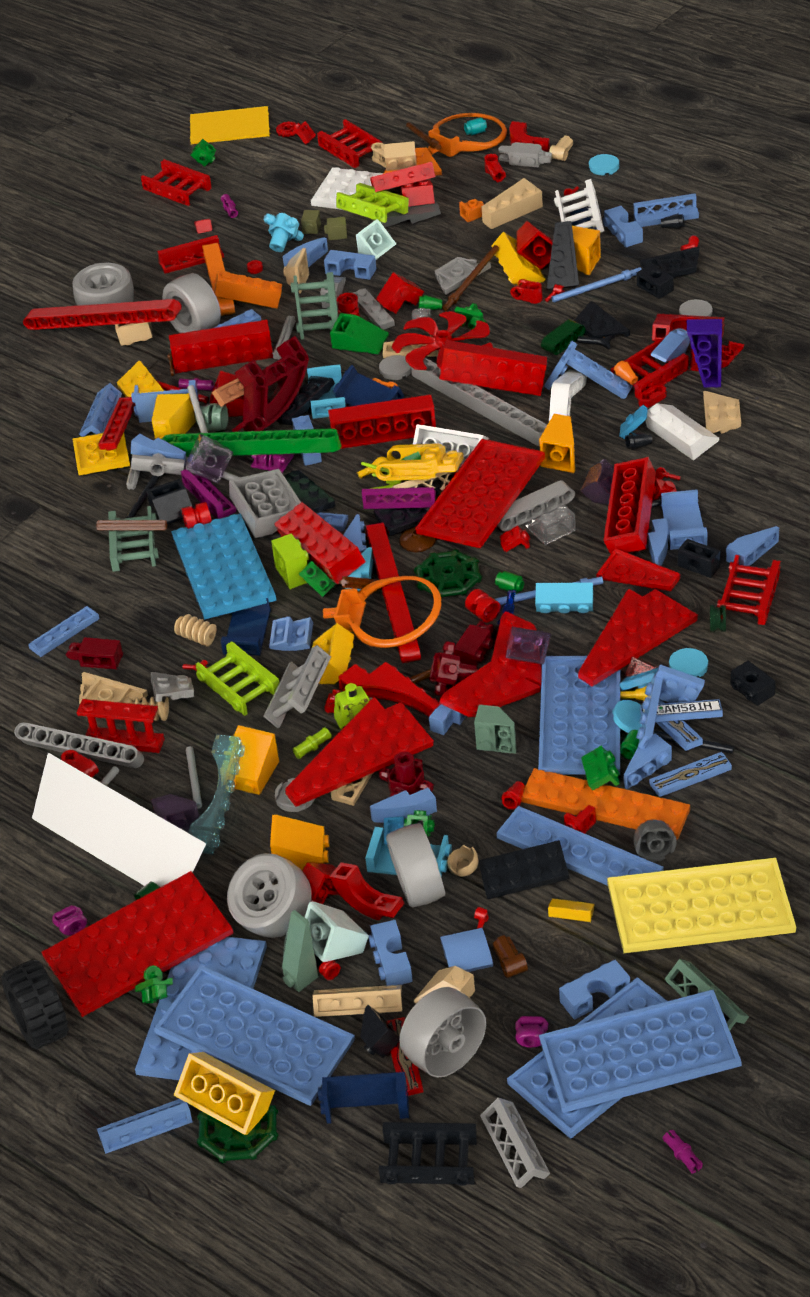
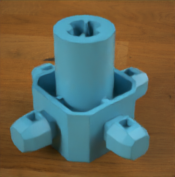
(282, 230)

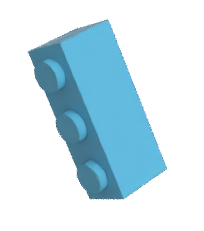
(564, 597)

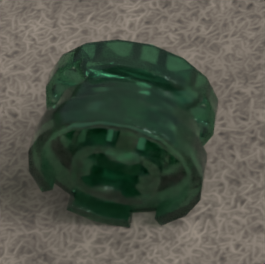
(715, 618)

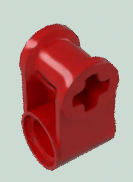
(527, 291)
(80, 762)

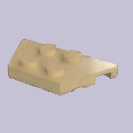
(721, 412)
(104, 689)

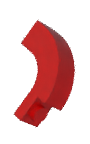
(518, 133)
(361, 896)

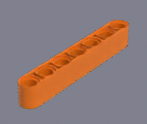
(214, 264)

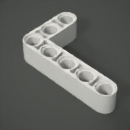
(563, 390)

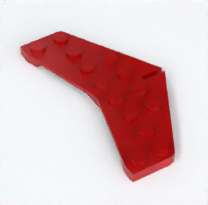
(499, 680)

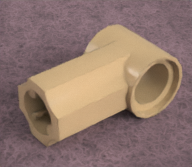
(561, 149)

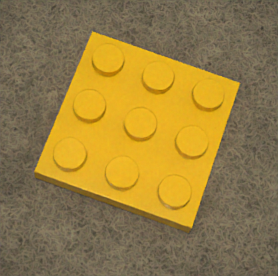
(92, 459)

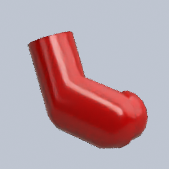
(693, 242)

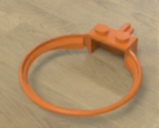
(452, 146)
(352, 607)

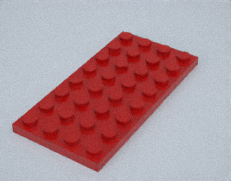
(480, 493)
(151, 931)

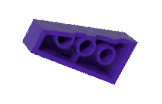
(706, 343)

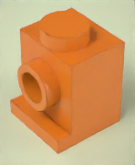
(471, 210)

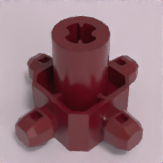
(448, 669)
(405, 775)

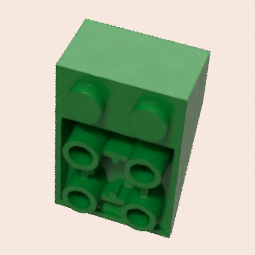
(357, 335)

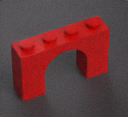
(666, 323)

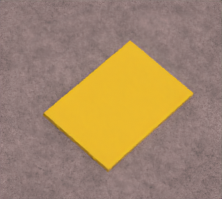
(229, 125)

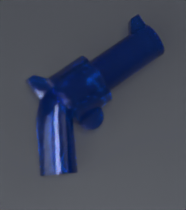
(508, 606)

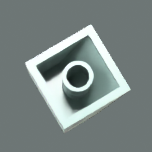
(334, 933)

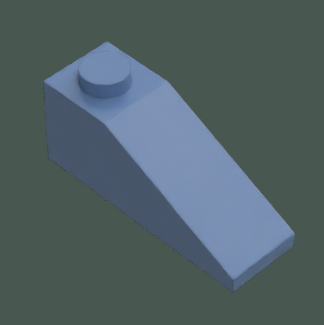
(672, 345)
(752, 546)

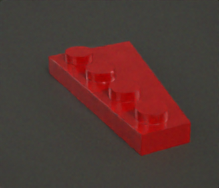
(633, 570)

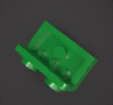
(600, 768)

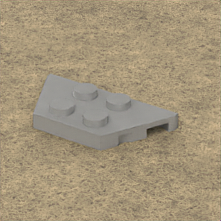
(455, 272)
(171, 685)

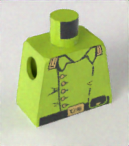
(349, 704)

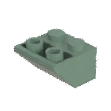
(494, 730)

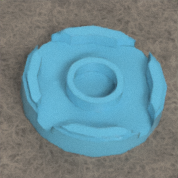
(603, 164)
(689, 661)
(627, 715)

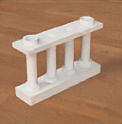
(591, 202)

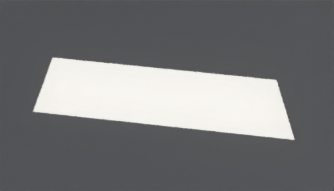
(113, 826)

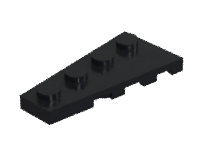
(302, 402)
(309, 492)

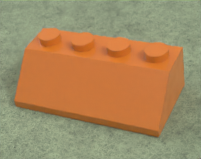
(248, 289)

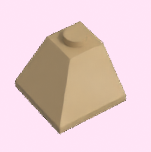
(297, 266)
(450, 977)

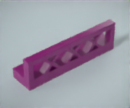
(202, 494)
(398, 498)

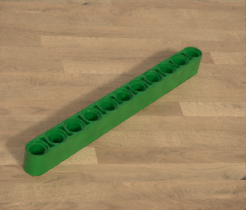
(265, 441)

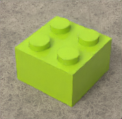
(289, 559)

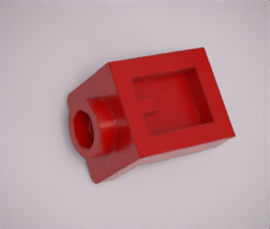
(303, 131)
(583, 821)

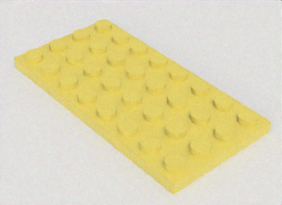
(700, 905)

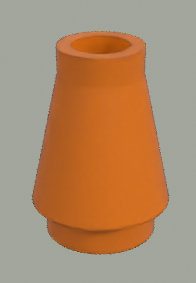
(625, 372)

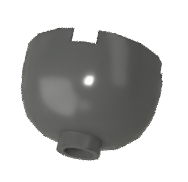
(654, 840)

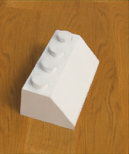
(679, 430)
(451, 439)

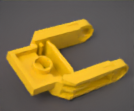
(433, 460)

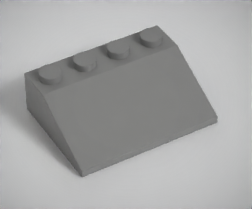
(262, 500)

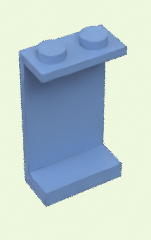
(146, 401)
(683, 518)

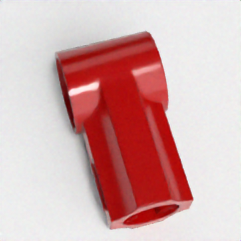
(494, 168)

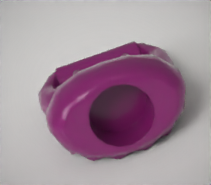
(68, 923)
(529, 1033)

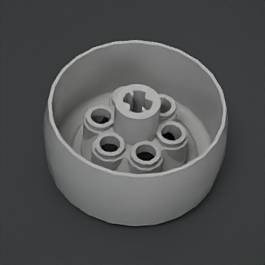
(103, 285)
(198, 302)
(415, 865)
(289, 894)
(442, 1032)

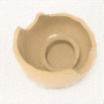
(463, 861)

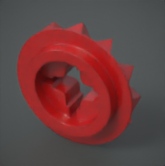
(285, 128)

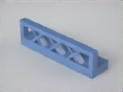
(653, 217)
(101, 410)
(144, 1125)

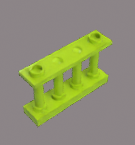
(371, 203)
(245, 664)

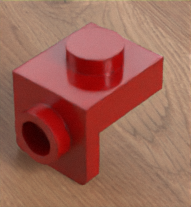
(662, 486)
(513, 538)

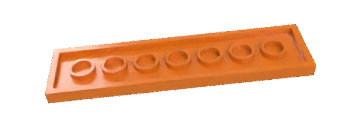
(611, 803)

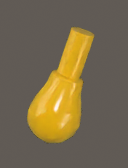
(367, 471)
(639, 694)

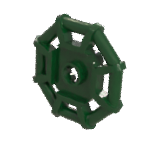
(448, 562)
(236, 1140)

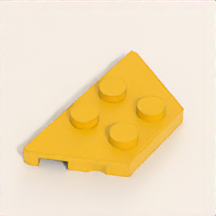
(138, 376)

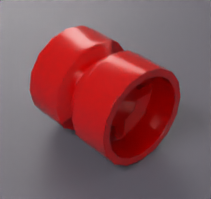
(348, 304)
(196, 515)
(482, 605)

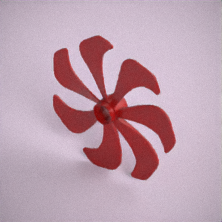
(438, 339)

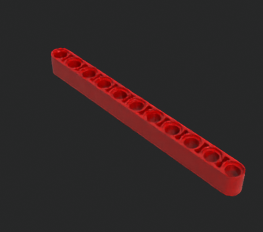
(102, 314)
(392, 592)

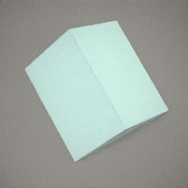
(374, 240)

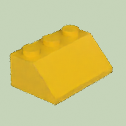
(338, 644)

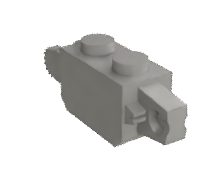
(524, 154)

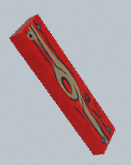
(403, 1064)

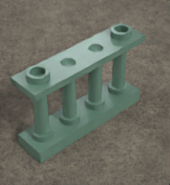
(329, 297)
(116, 546)

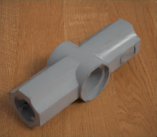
(157, 464)

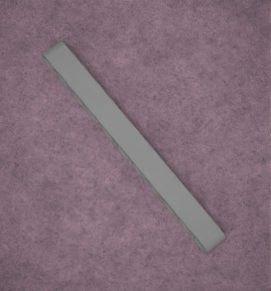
(483, 403)

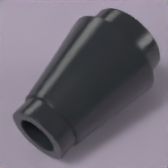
(674, 221)
(637, 440)

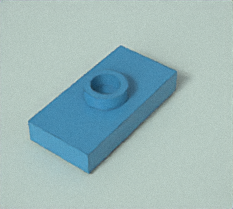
(633, 421)
(640, 680)
(392, 824)

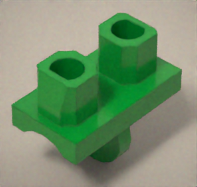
(472, 315)
(317, 579)
(153, 986)

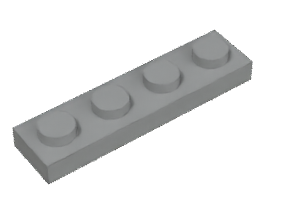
(374, 310)

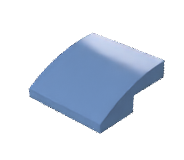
(290, 634)
(467, 950)

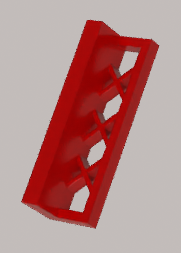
(185, 252)

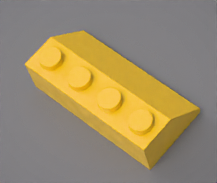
(513, 263)
(223, 1092)

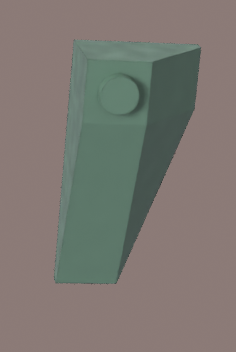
(298, 953)

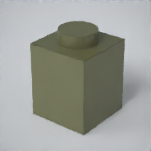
(311, 222)
(336, 228)

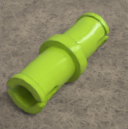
(311, 743)

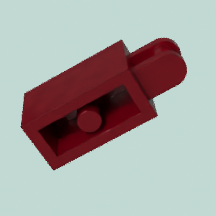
(474, 643)
(96, 653)

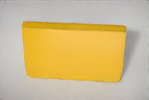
(571, 910)

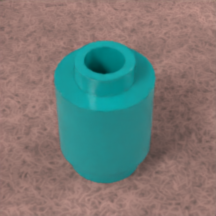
(475, 126)

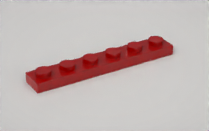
(117, 424)

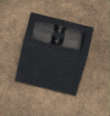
(168, 500)

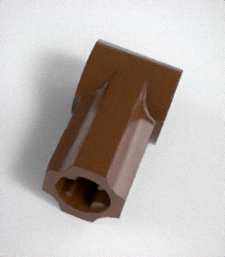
(510, 960)

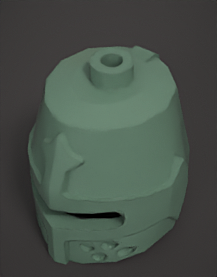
(215, 416)

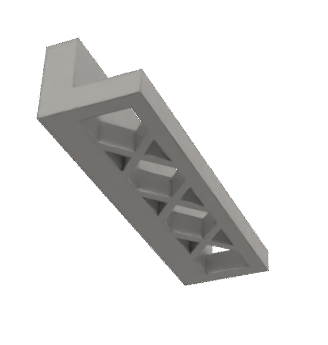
(516, 1136)

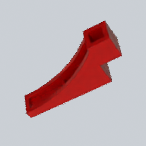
(389, 684)

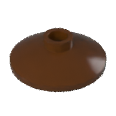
(415, 542)

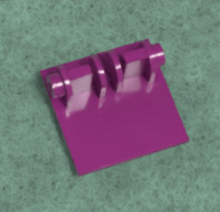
(271, 461)

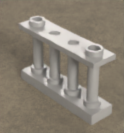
(297, 686)

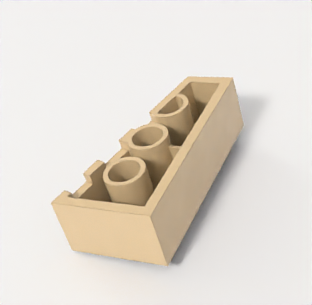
(512, 203)

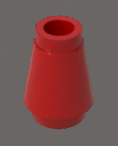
(513, 796)

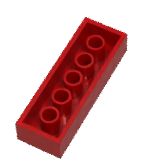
(221, 346)
(493, 367)
(382, 420)
(630, 506)
(323, 543)

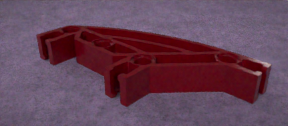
(289, 375)

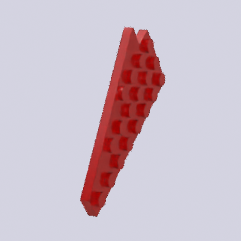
(634, 630)
(359, 750)

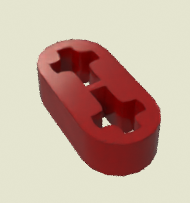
(652, 395)

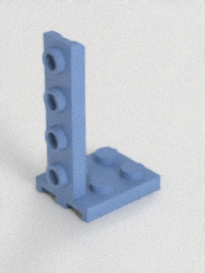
(591, 370)
(668, 686)

